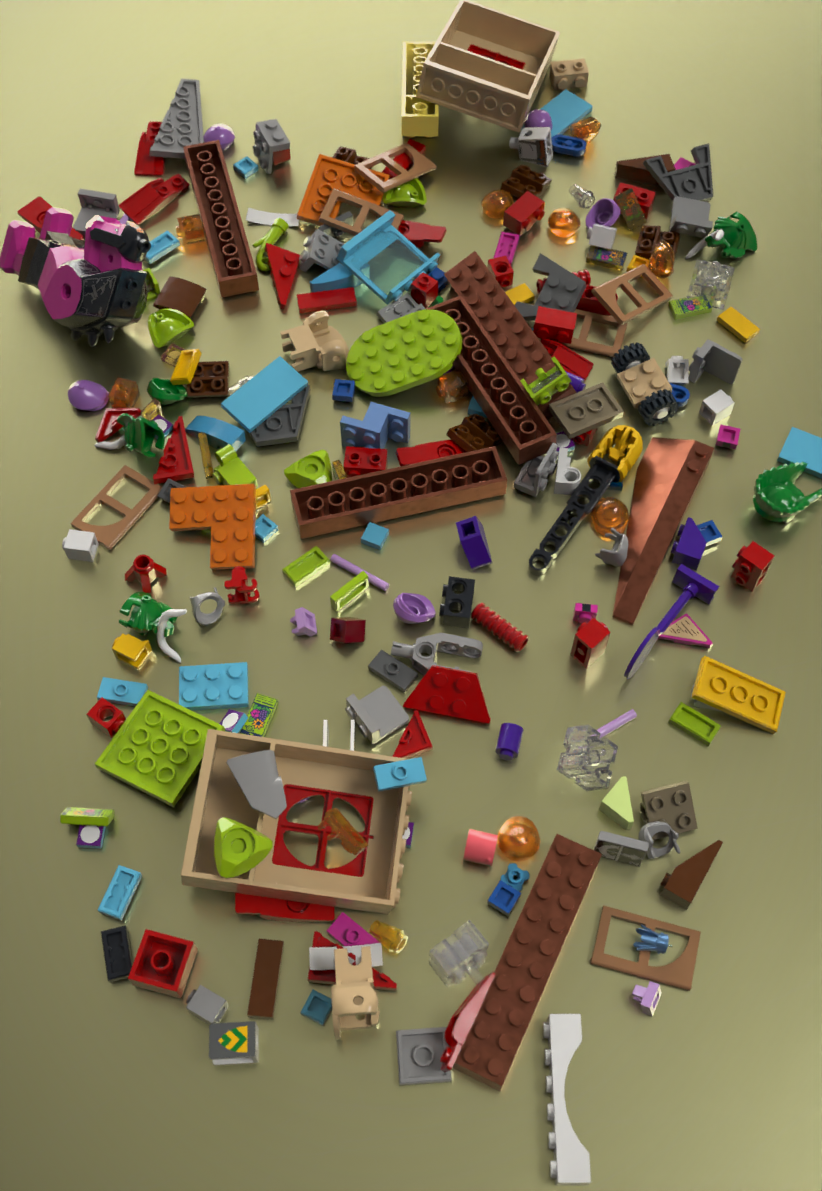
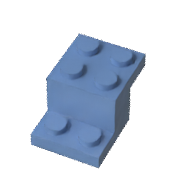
(375, 429)

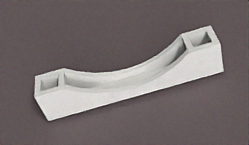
(571, 1158)

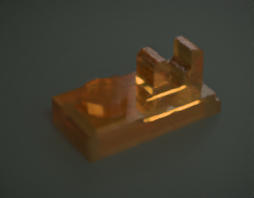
(350, 838)

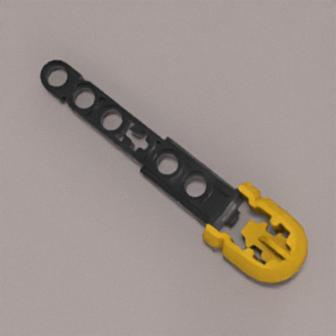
(601, 472)

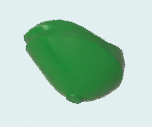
(165, 391)

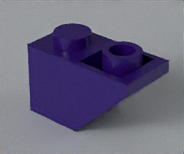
(474, 542)
(690, 546)

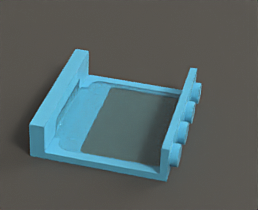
(385, 259)

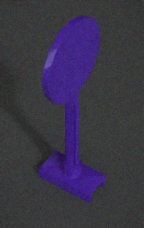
(692, 585)

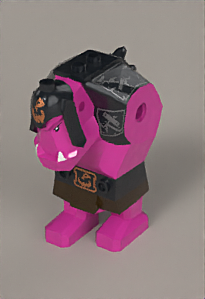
(83, 283)

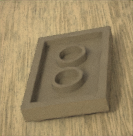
(586, 410)

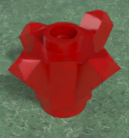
(145, 571)

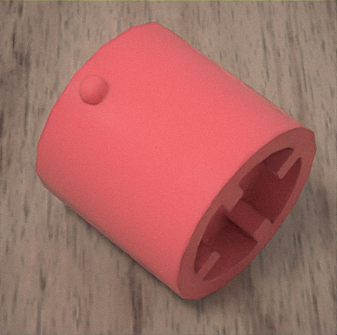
(480, 847)

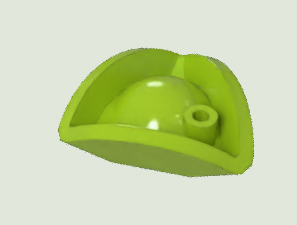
(406, 195)
(168, 326)
(310, 470)
(238, 847)

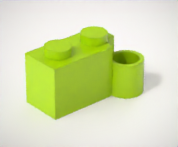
(232, 469)

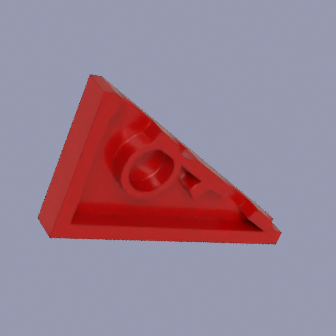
(283, 269)
(176, 459)
(380, 980)

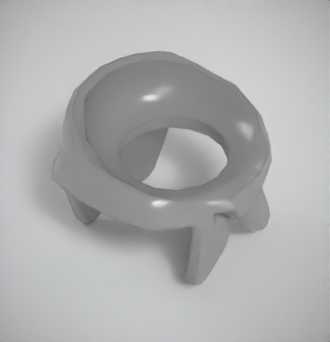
(618, 553)
(203, 618)
(647, 832)

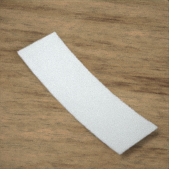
(268, 218)
(323, 957)

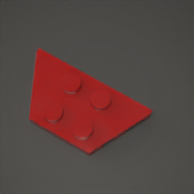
(450, 694)

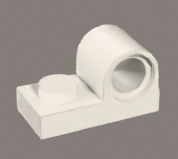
(565, 473)

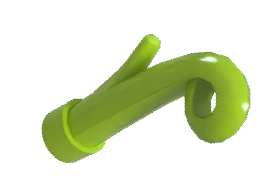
(277, 229)

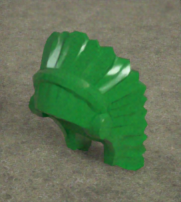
(778, 497)

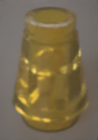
(389, 936)

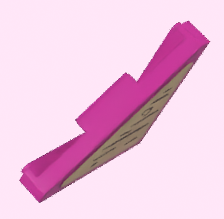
(686, 632)

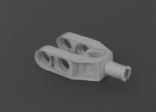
(437, 642)

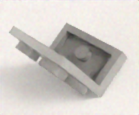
(268, 139)
(94, 204)
(690, 217)
(320, 249)
(716, 361)
(535, 472)
(376, 714)

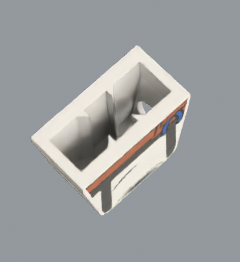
(534, 145)

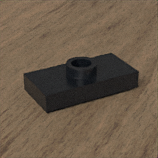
(117, 953)

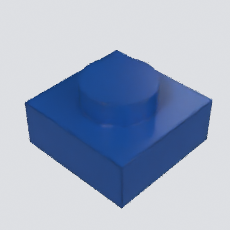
(439, 275)
(343, 390)
(710, 532)
(504, 898)

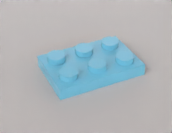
(214, 686)

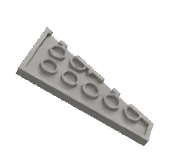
(181, 123)

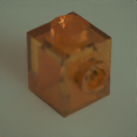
(190, 229)
(452, 386)
(124, 393)

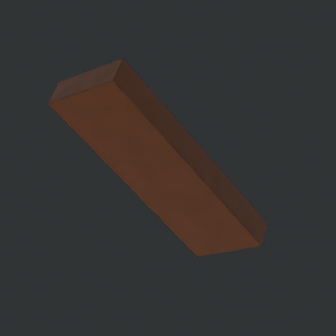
(265, 979)

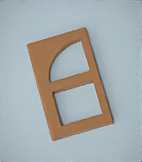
(421, 166)
(365, 207)
(607, 294)
(582, 344)
(111, 534)
(675, 974)

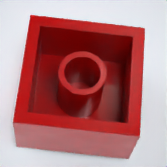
(163, 963)

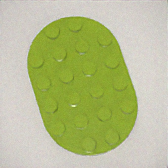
(404, 353)

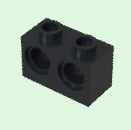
(460, 602)

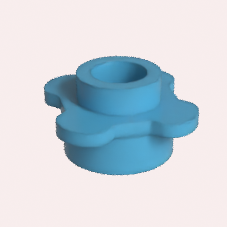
(513, 870)

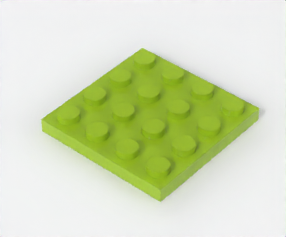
(158, 748)

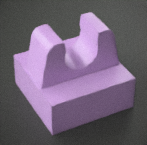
(305, 622)
(647, 997)

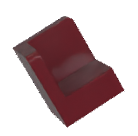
(347, 629)

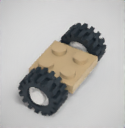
(644, 384)

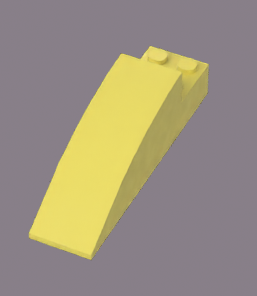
(418, 115)

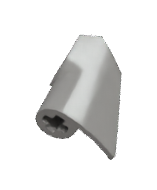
(260, 781)

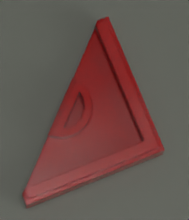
(109, 421)
(414, 739)

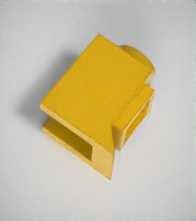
(131, 650)

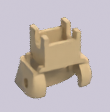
(316, 344)
(353, 993)

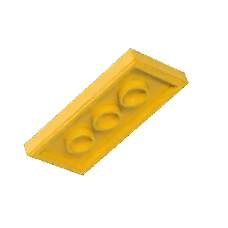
(738, 694)

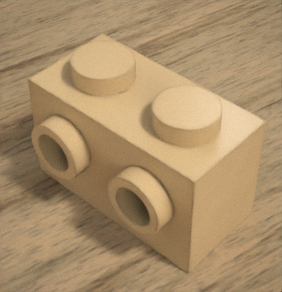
(568, 74)

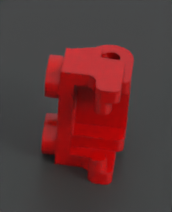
(242, 591)

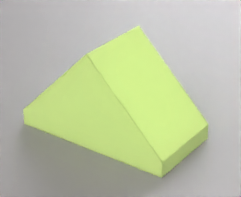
(618, 804)

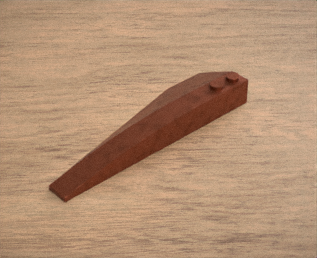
(660, 499)

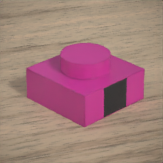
(728, 436)
(584, 612)

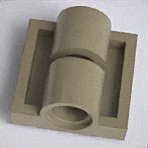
(669, 805)

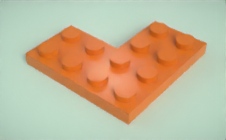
(336, 174)
(229, 515)

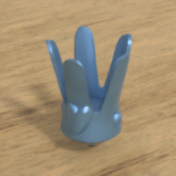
(652, 941)

